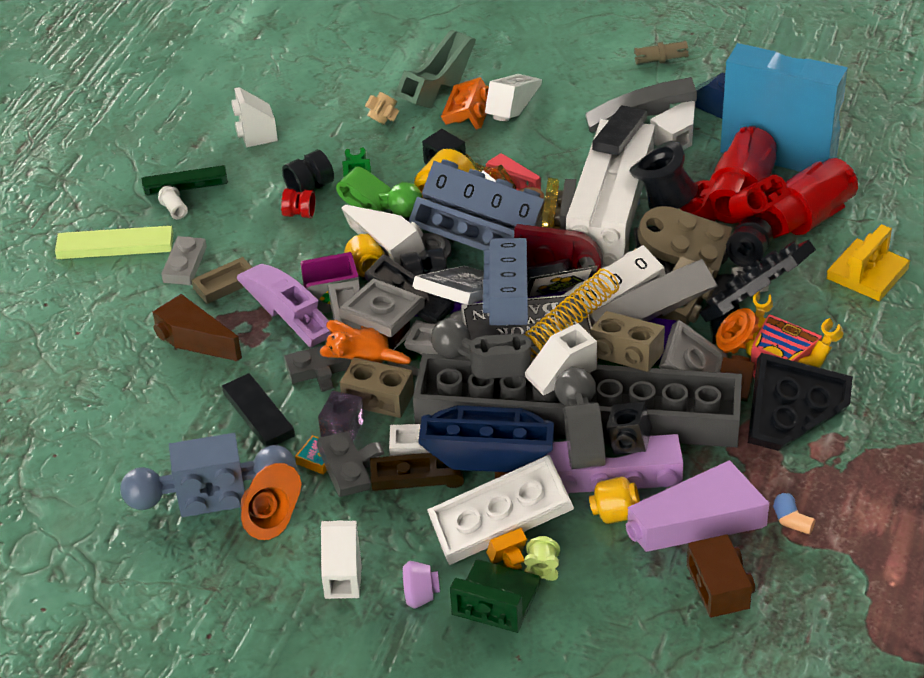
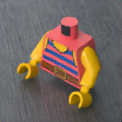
(788, 340)

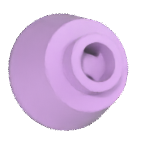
(419, 583)

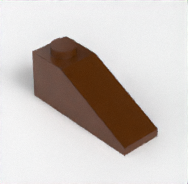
(195, 330)

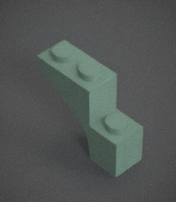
(443, 67)

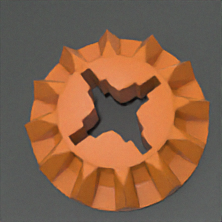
(737, 330)

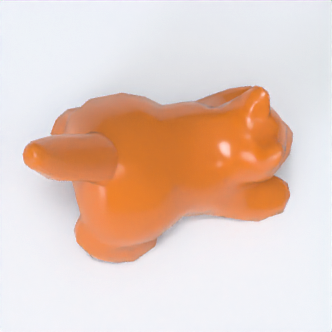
(359, 343)

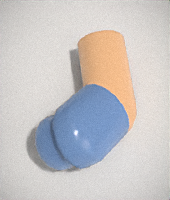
(789, 516)

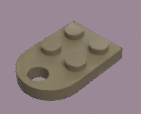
(683, 236)

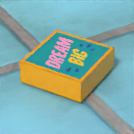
(310, 457)

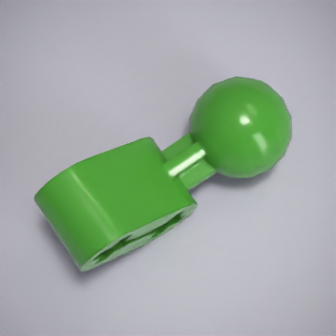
(366, 191)

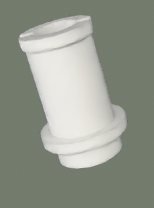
(170, 198)

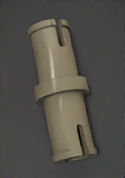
(661, 52)

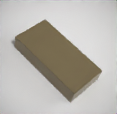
(220, 281)

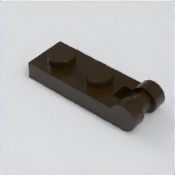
(411, 472)

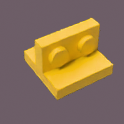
(869, 265)

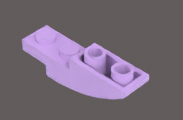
(289, 299)

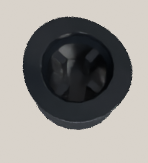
(665, 177)

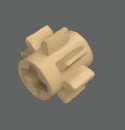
(382, 108)

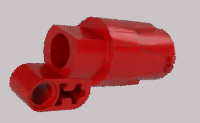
(745, 162)
(801, 200)

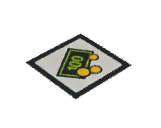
(558, 281)

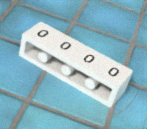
(630, 271)

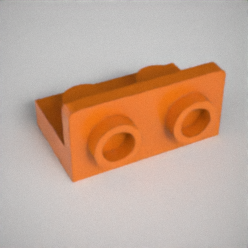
(466, 102)

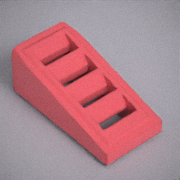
(517, 172)

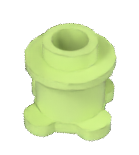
(542, 557)

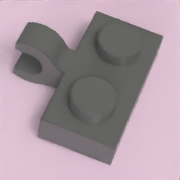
(310, 364)
(346, 464)

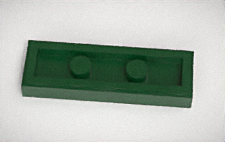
(186, 179)

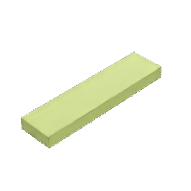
(114, 242)

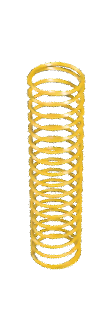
(537, 342)

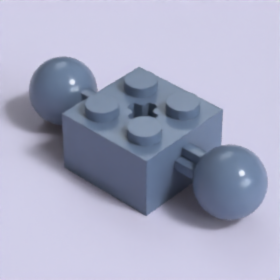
(203, 475)

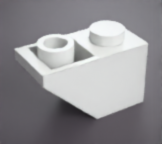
(255, 119)
(675, 125)
(562, 351)
(340, 559)

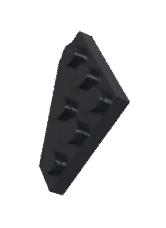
(755, 278)
(793, 400)

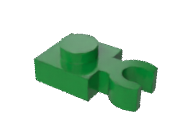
(355, 161)

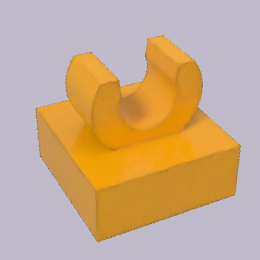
(508, 548)

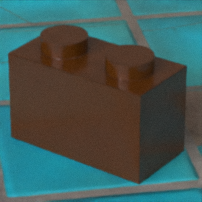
(720, 575)

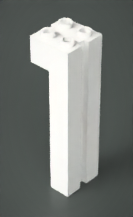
(609, 196)

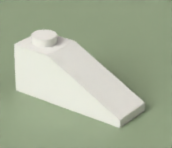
(510, 95)
(387, 229)

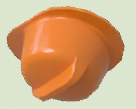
(270, 501)

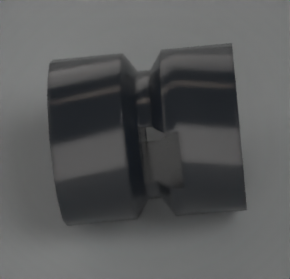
(308, 173)
(749, 241)
(431, 259)

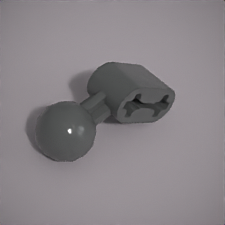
(489, 355)
(582, 419)

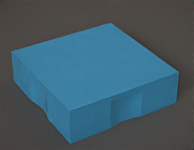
(786, 98)

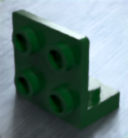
(494, 595)

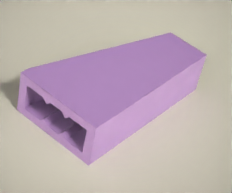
(698, 509)

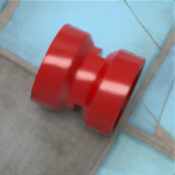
(298, 203)

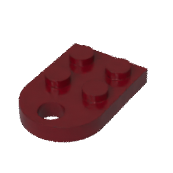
(557, 244)

